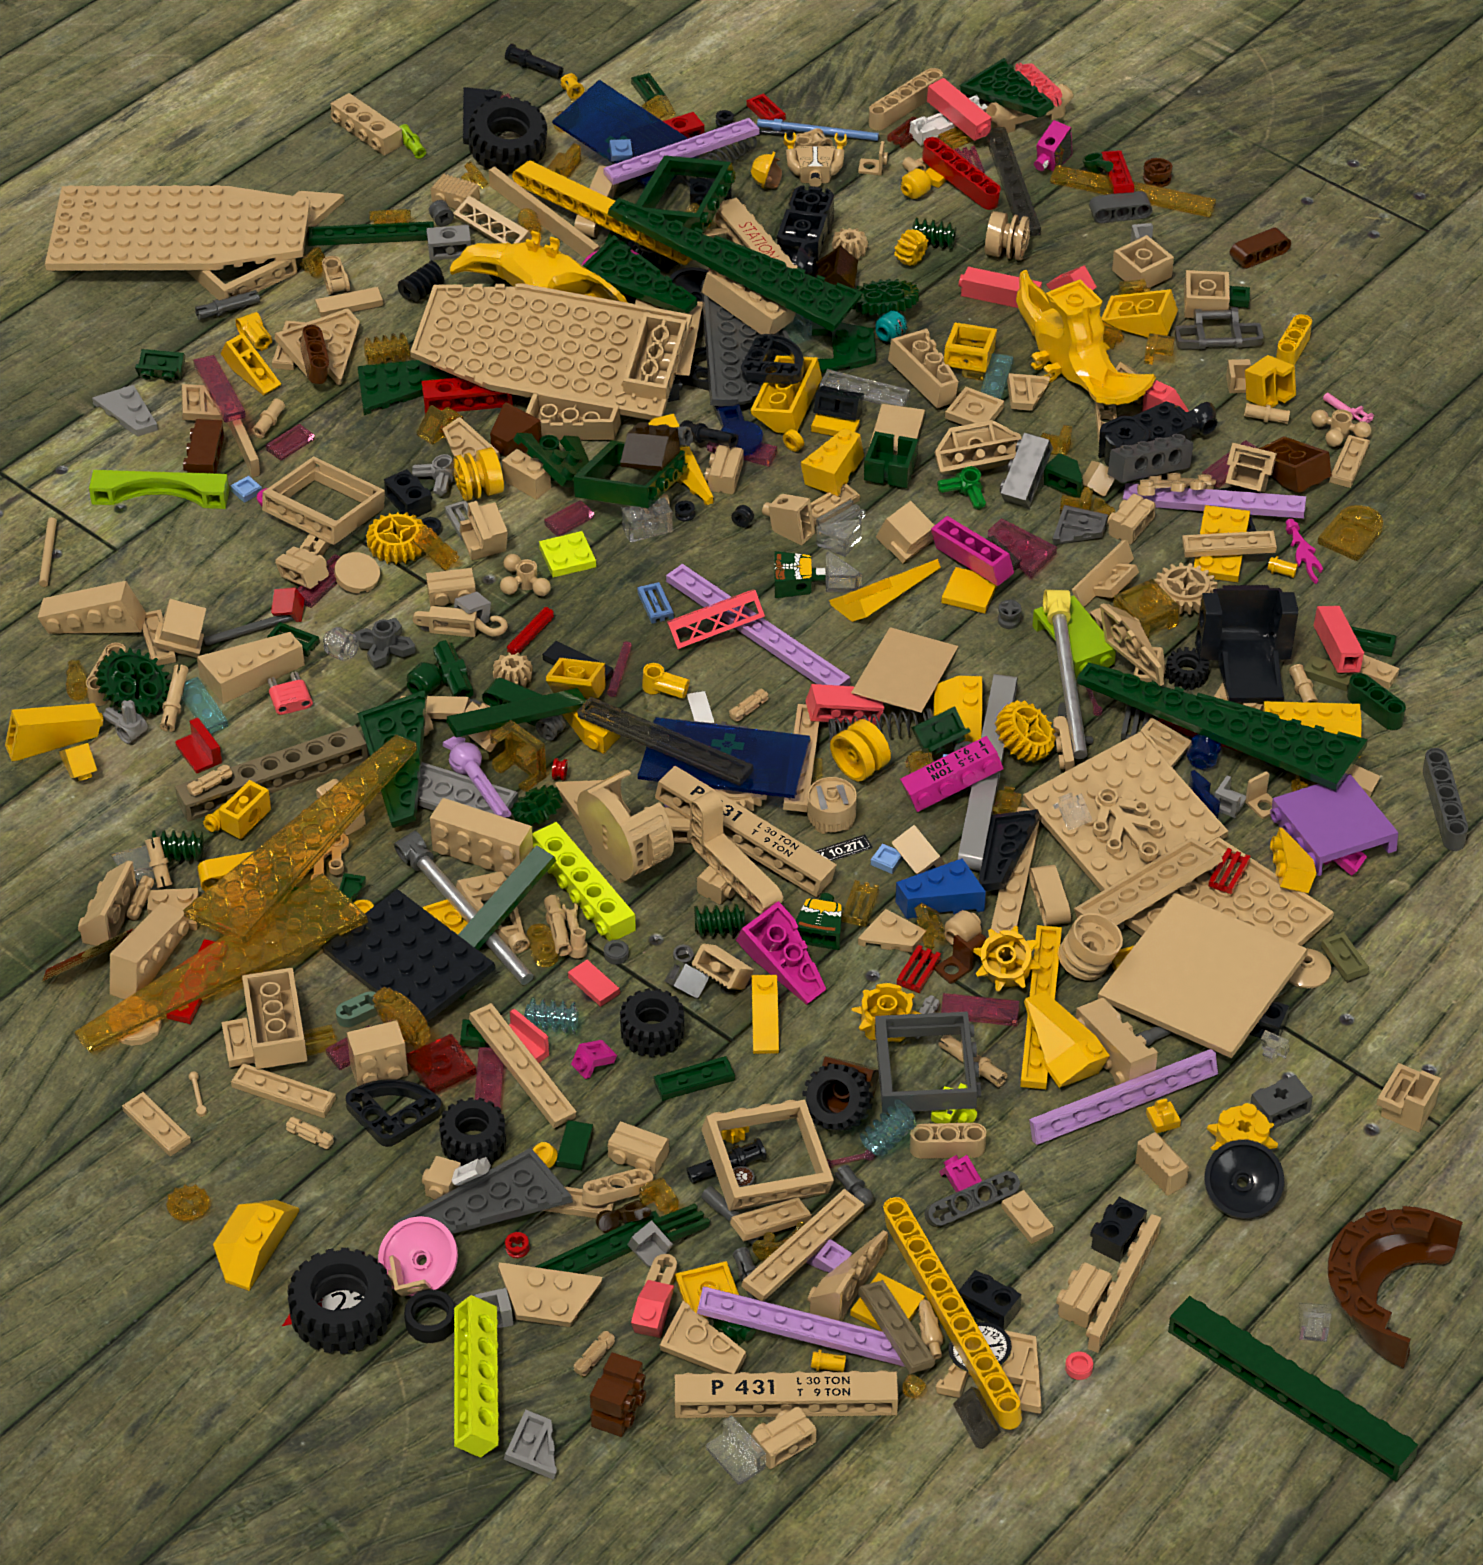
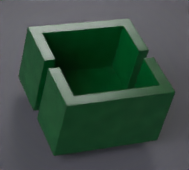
(883, 465)

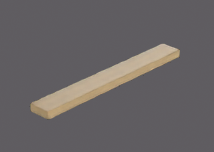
(548, 218)

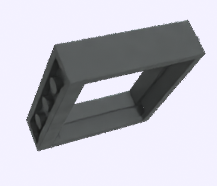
(928, 1025)

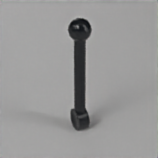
(789, 133)

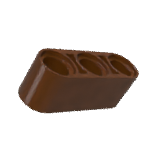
(1260, 248)
(314, 354)

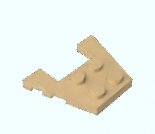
(1019, 1368)

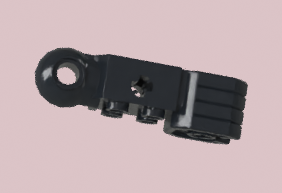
(806, 226)
(1156, 422)

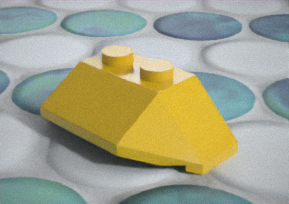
(966, 696)
(251, 1239)

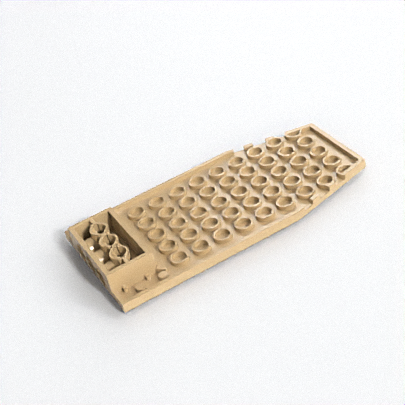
(173, 227)
(554, 344)

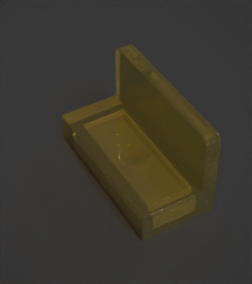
(566, 163)

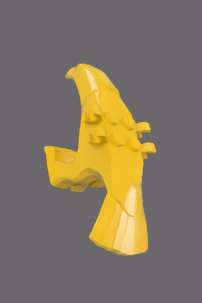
(534, 266)
(1071, 338)

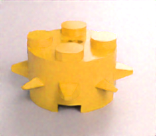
(1002, 945)
(884, 1000)
(1242, 1123)

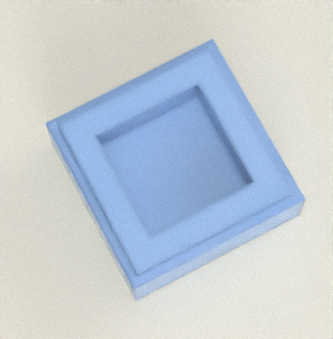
(246, 489)
(886, 859)

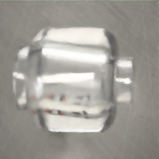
(340, 643)

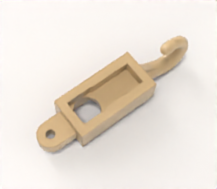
(457, 622)

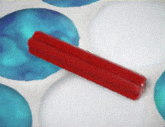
(530, 631)

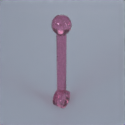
(1097, 710)
(867, 1155)

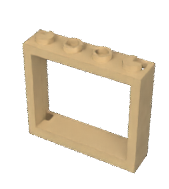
(255, 280)
(278, 503)
(775, 1191)

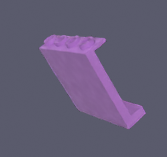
(1333, 822)

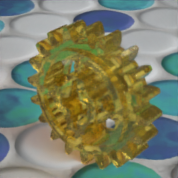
(395, 1006)

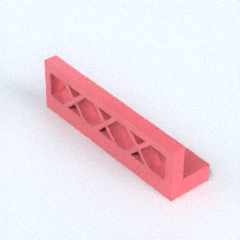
(711, 610)

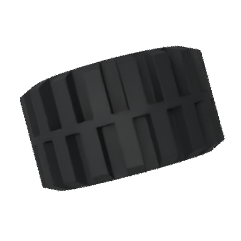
(648, 1007)
(858, 1100)
(472, 1116)

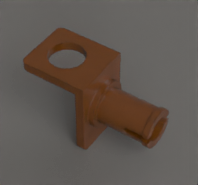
(961, 957)

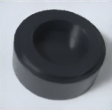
(434, 523)

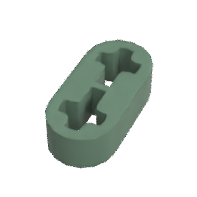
(357, 1008)

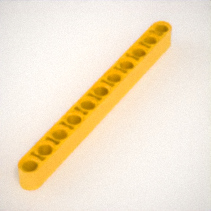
(585, 203)
(953, 1314)

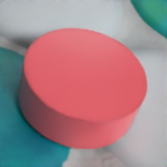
(1079, 1365)

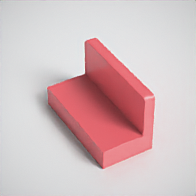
(530, 1035)

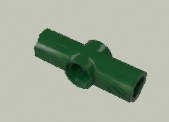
(452, 670)

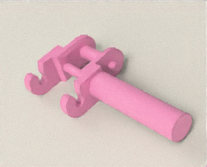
(1355, 412)

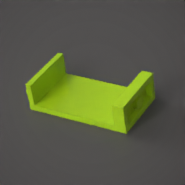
(1085, 637)

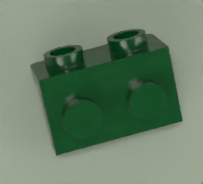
(160, 365)
(940, 730)

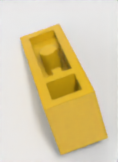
(249, 365)
(591, 734)
(765, 1014)

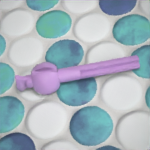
(466, 760)

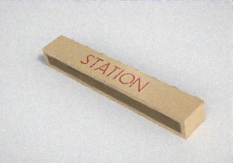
(747, 231)

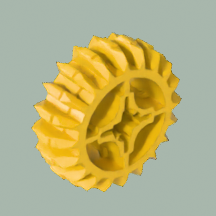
(392, 537)
(1025, 731)

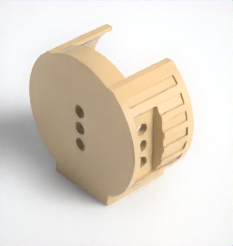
(619, 841)

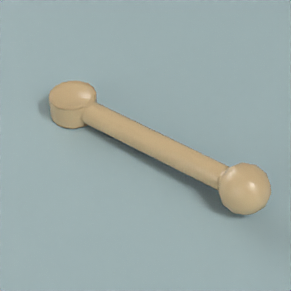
(200, 1110)

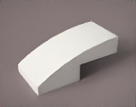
(470, 1171)

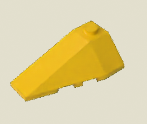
(1067, 1044)

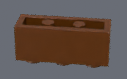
(205, 447)

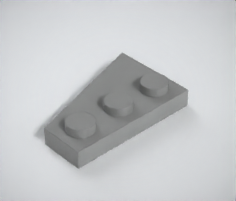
(128, 408)

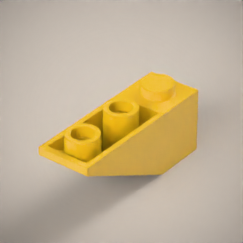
(1293, 864)

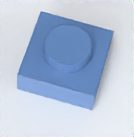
(620, 150)

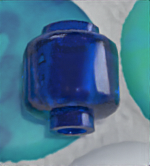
(1203, 752)

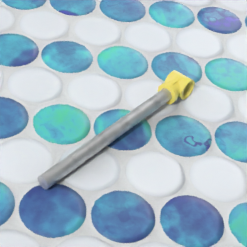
(1057, 606)

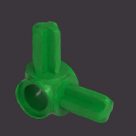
(966, 483)

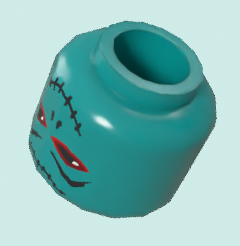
(891, 326)

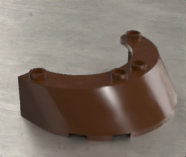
(1371, 1251)

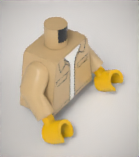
(815, 163)

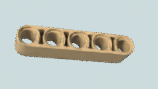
(902, 100)
(603, 186)

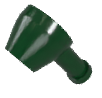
(1095, 163)

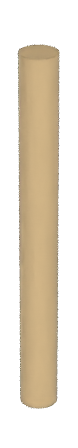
(47, 552)

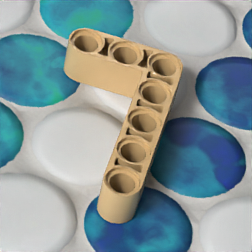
(726, 857)

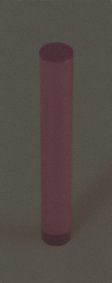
(619, 669)

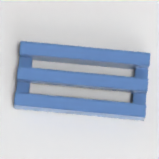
(659, 613)

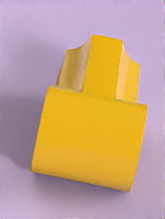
(254, 330)
(658, 681)

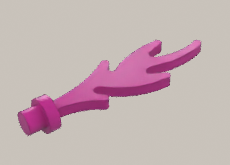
(1304, 551)

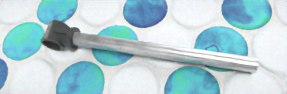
(414, 850)

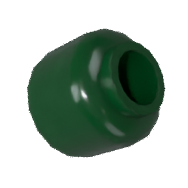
(424, 677)

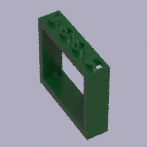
(671, 165)
(591, 485)

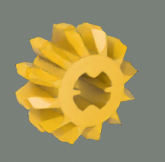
(911, 247)

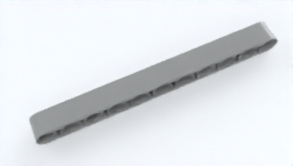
(985, 791)

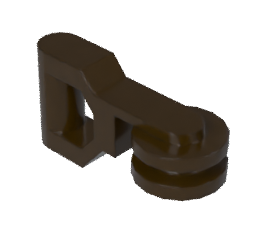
(633, 1211)

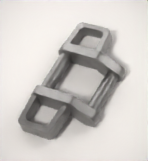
(1236, 329)

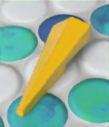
(693, 476)
(870, 598)

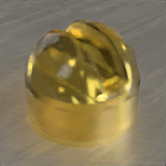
(913, 1386)

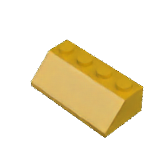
(785, 405)
(1331, 716)

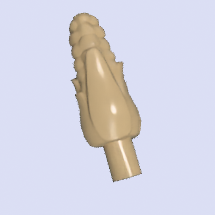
(929, 1328)

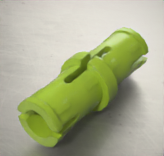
(412, 142)

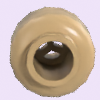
(963, 924)

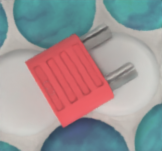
(289, 696)

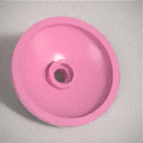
(418, 1239)

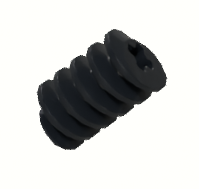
(421, 281)

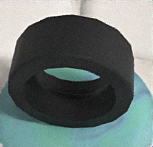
(427, 1299)

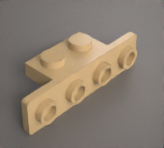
(1108, 576)

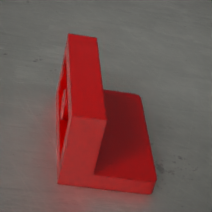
(199, 747)

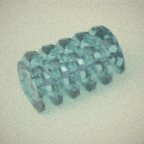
(552, 1015)
(890, 1129)

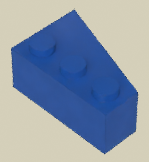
(943, 889)

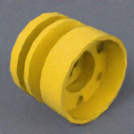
(483, 473)

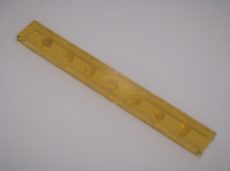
(1157, 195)

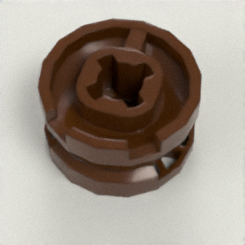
(1157, 171)

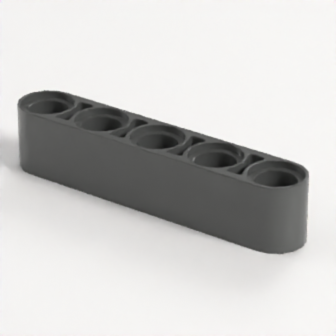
(1445, 799)

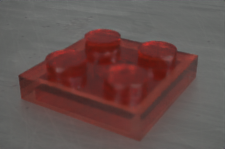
(441, 1063)

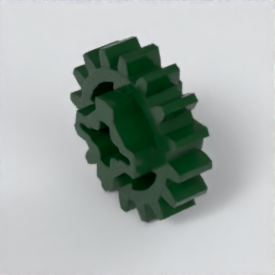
(537, 805)

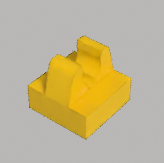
(1163, 1116)

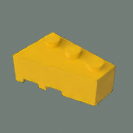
(833, 462)

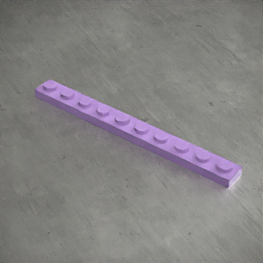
(759, 630)

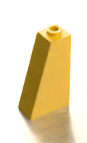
(50, 728)

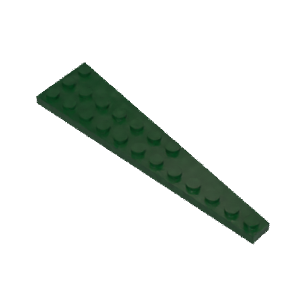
(768, 276)
(1283, 743)

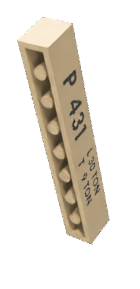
(752, 834)
(772, 1392)

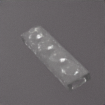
(873, 391)

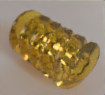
(386, 348)

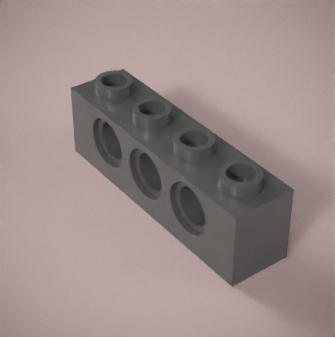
(1150, 458)

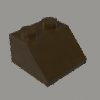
(838, 267)
(650, 446)

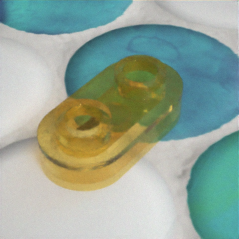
(382, 216)
(540, 942)

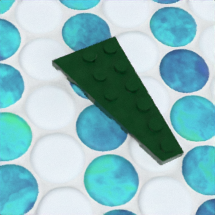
(1008, 88)
(638, 277)
(395, 382)
(379, 725)

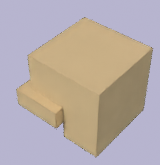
(1250, 467)
(483, 531)
(906, 532)
(181, 629)
(1409, 1097)

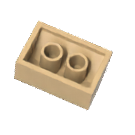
(109, 905)

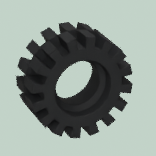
(1183, 677)

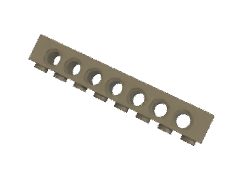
(280, 770)

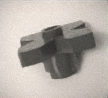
(383, 640)

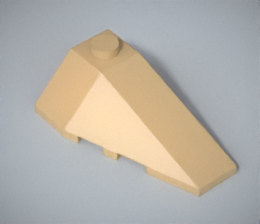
(1129, 639)
(840, 1287)

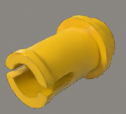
(1282, 567)
(212, 821)
(828, 1361)

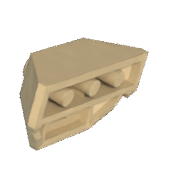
(976, 445)

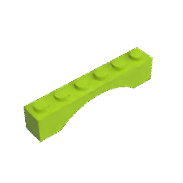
(115, 486)

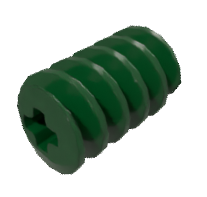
(936, 233)
(181, 845)
(719, 920)

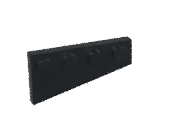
(471, 100)
(1004, 845)

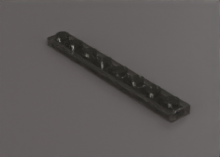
(1012, 178)
(665, 741)

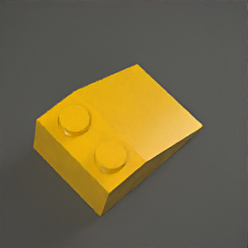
(1142, 312)

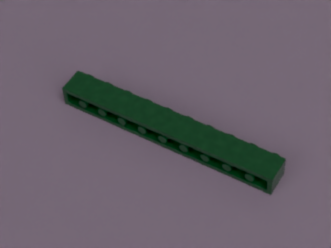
(1293, 1388)

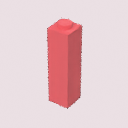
(959, 109)
(990, 286)
(1338, 639)

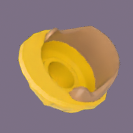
(766, 171)

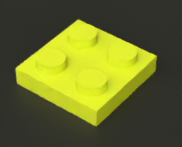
(567, 554)

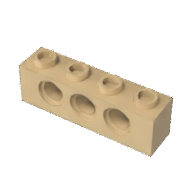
(366, 124)

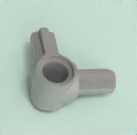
(441, 470)
(128, 723)

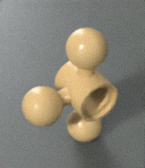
(1341, 426)
(526, 577)

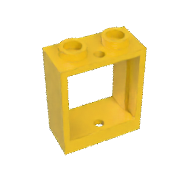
(978, 357)

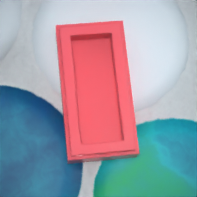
(593, 983)

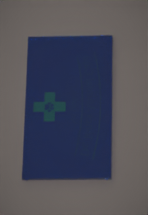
(608, 115)
(774, 756)

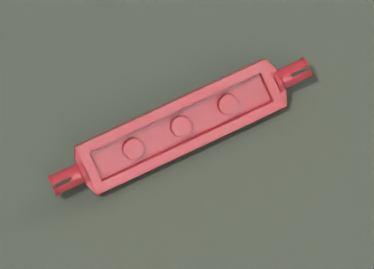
(1041, 81)

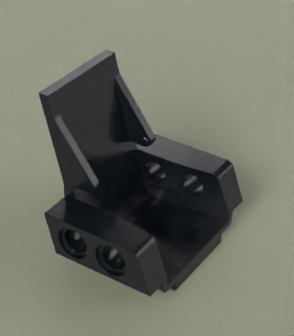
(1248, 635)

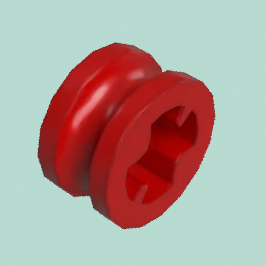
(559, 769)
(517, 1238)

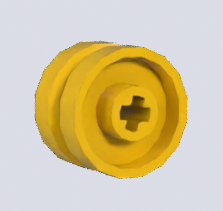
(860, 750)

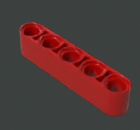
(961, 173)

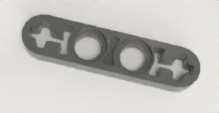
(972, 1199)

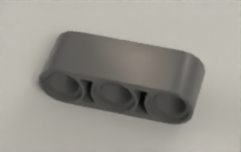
(1120, 207)

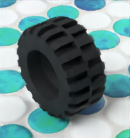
(508, 116)
(340, 1328)

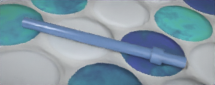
(779, 125)

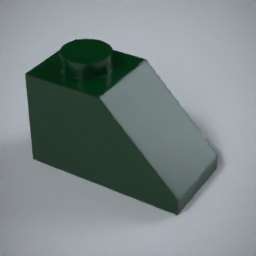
(1064, 475)

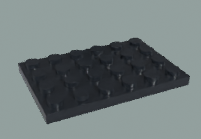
(410, 954)

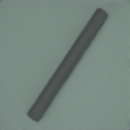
(246, 629)

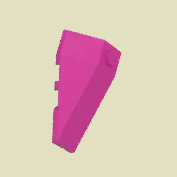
(779, 949)

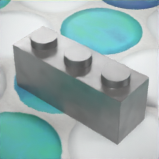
(1026, 470)

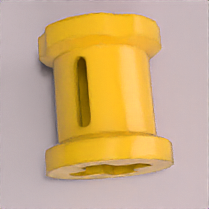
(571, 87)

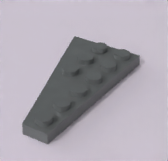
(503, 1193)

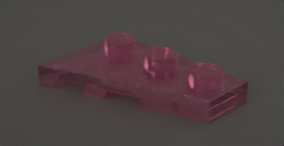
(1026, 547)

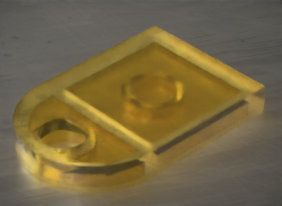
(1351, 533)

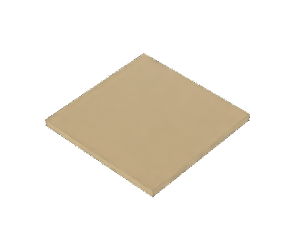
(1203, 974)

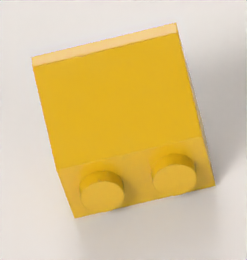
(580, 674)

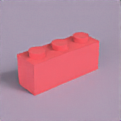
(838, 702)

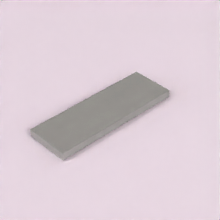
(441, 783)

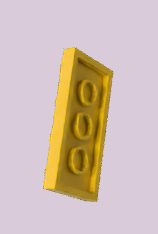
(1222, 520)

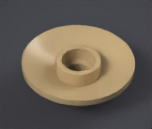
(1313, 971)

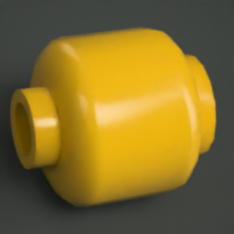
(915, 183)

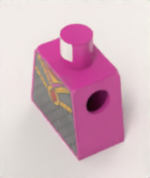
(1054, 147)

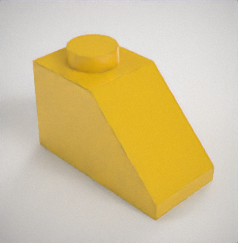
(79, 761)

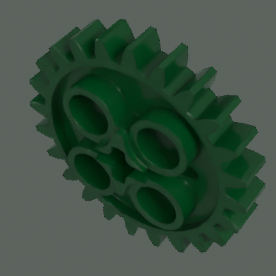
(886, 296)
(133, 678)

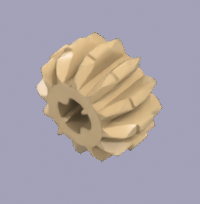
(852, 240)
(513, 668)

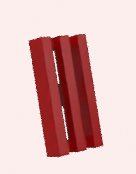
(763, 111)
(1235, 857)
(935, 958)

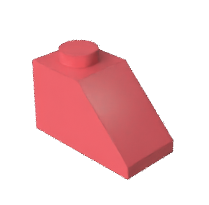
(1071, 276)
(1161, 393)
(652, 1308)

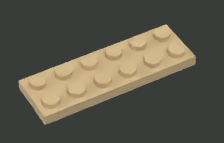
(1152, 882)

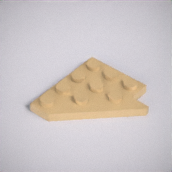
(339, 336)

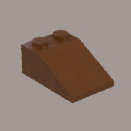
(1298, 464)

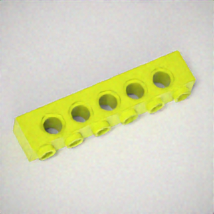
(585, 884)
(475, 1376)

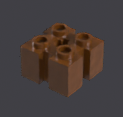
(617, 1394)

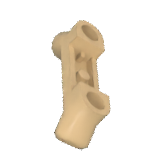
(1009, 118)

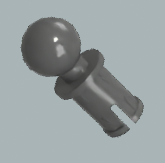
(854, 1185)

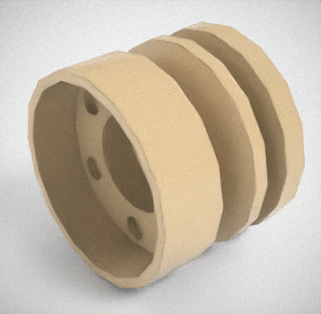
(1005, 235)
(1090, 946)

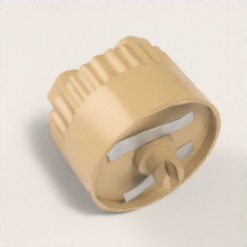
(831, 804)

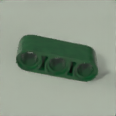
(503, 691)
(1376, 701)

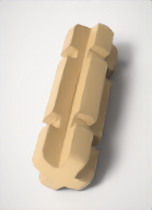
(748, 705)
(209, 780)
(139, 897)
(310, 1132)
(594, 1353)

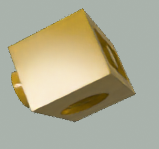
(244, 809)

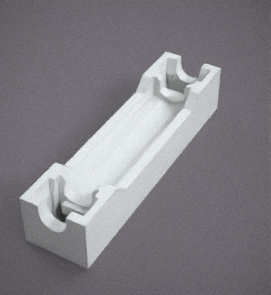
(934, 125)

